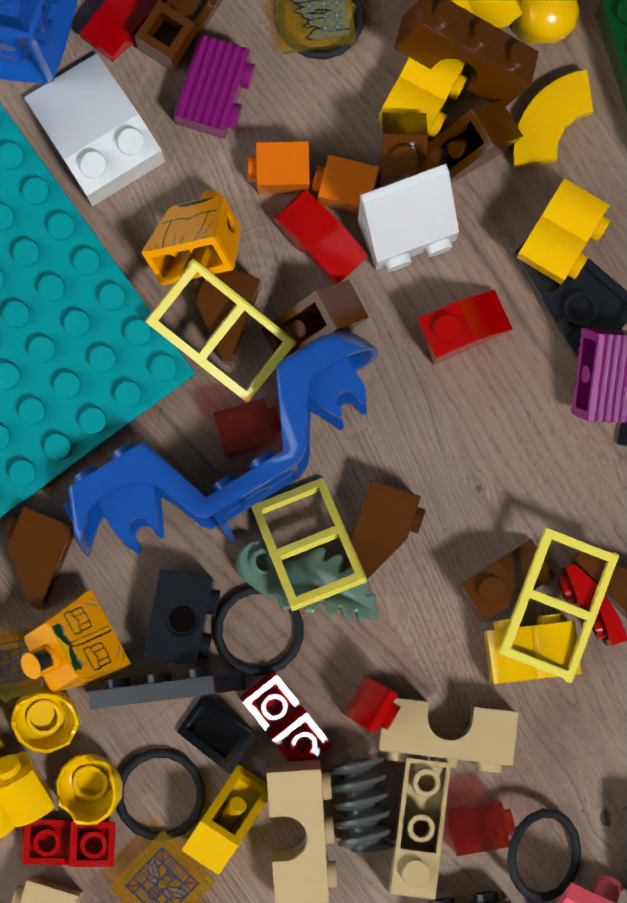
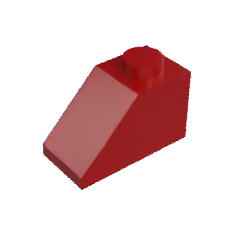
(462, 325)

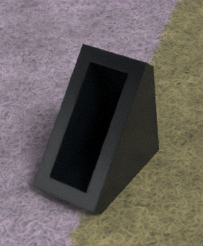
(217, 734)

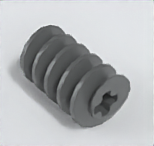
(361, 805)

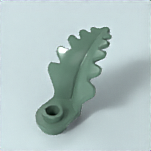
(306, 575)

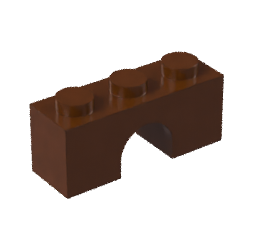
(174, 29)
(444, 30)

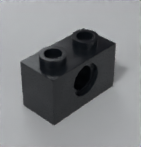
(163, 639)

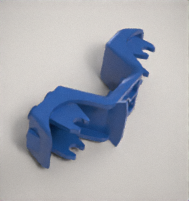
(131, 486)

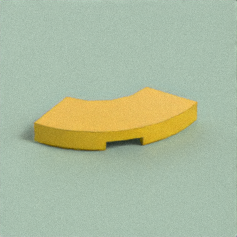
(549, 116)

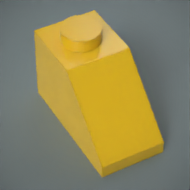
(227, 820)

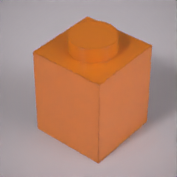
(280, 167)
(343, 182)

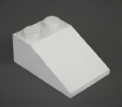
(95, 129)
(409, 219)

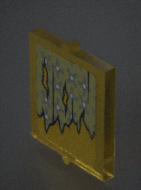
(314, 24)

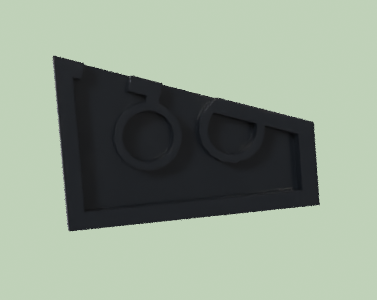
(580, 303)
(161, 687)

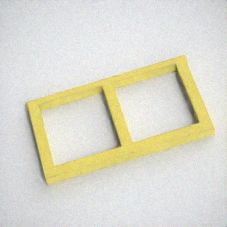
(241, 306)
(307, 543)
(528, 593)

